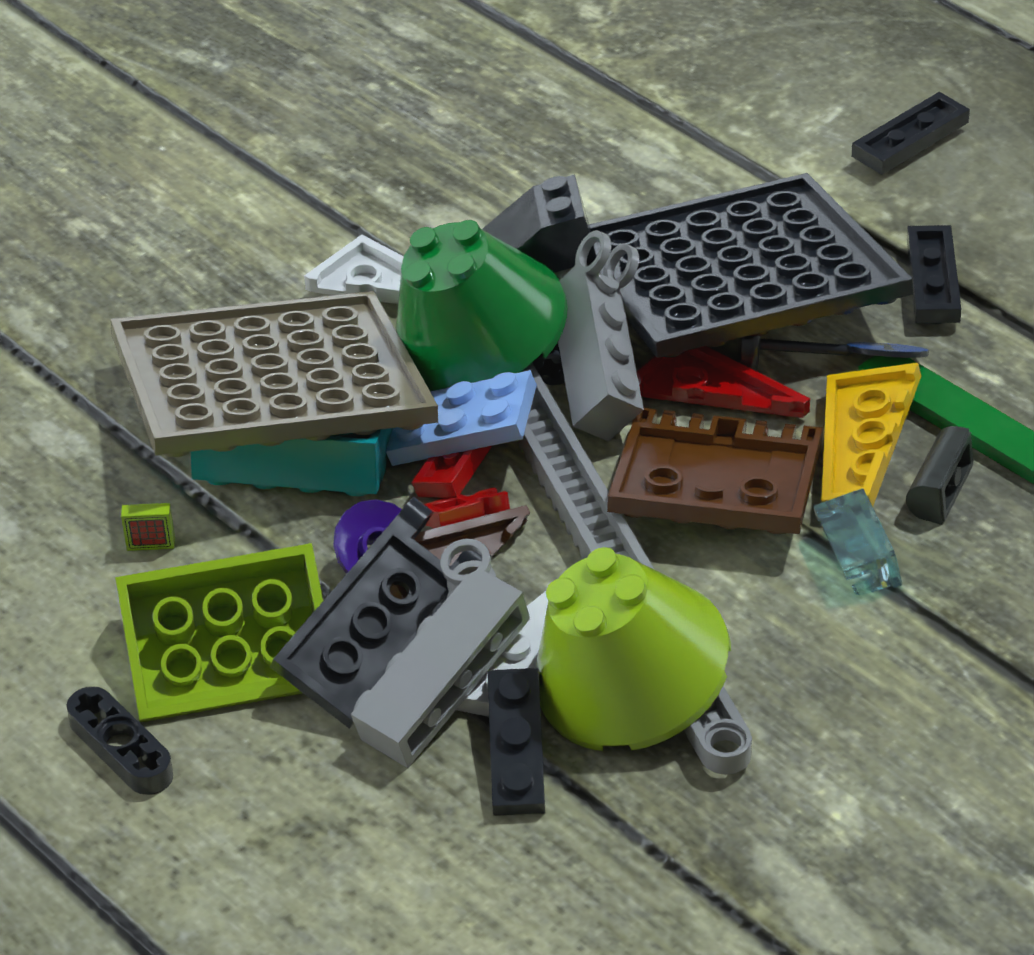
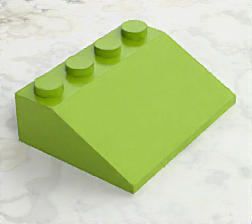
(212, 628)

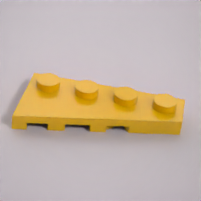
(863, 426)

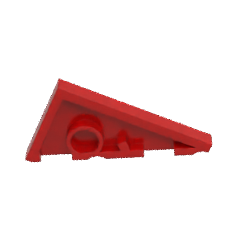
(718, 381)

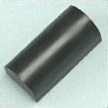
(941, 475)

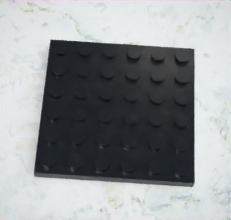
(747, 265)

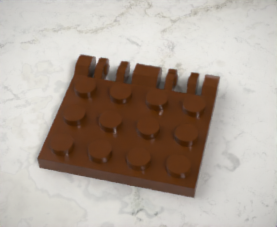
(716, 473)

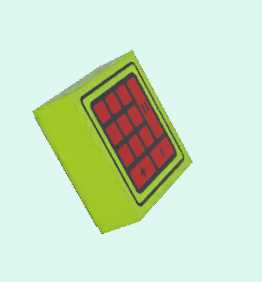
(148, 526)

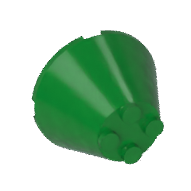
(475, 305)

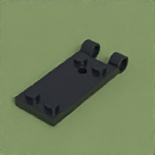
(361, 624)

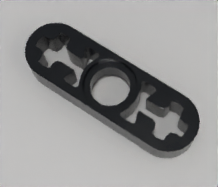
(121, 759)

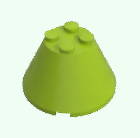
(627, 653)

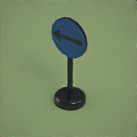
(753, 344)

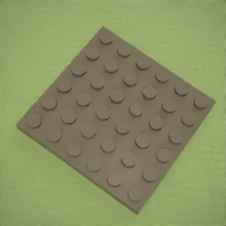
(270, 373)

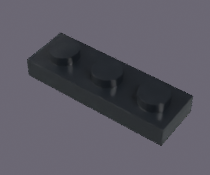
(910, 133)
(933, 274)
(516, 742)

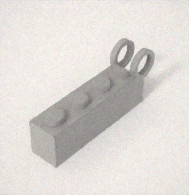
(597, 343)
(443, 659)

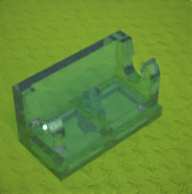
(859, 541)

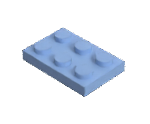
(469, 418)

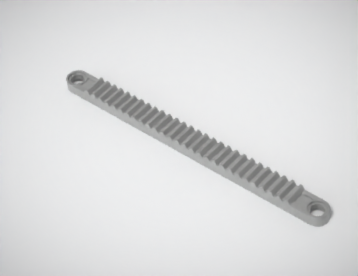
(582, 505)

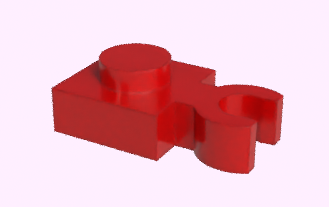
(464, 508)

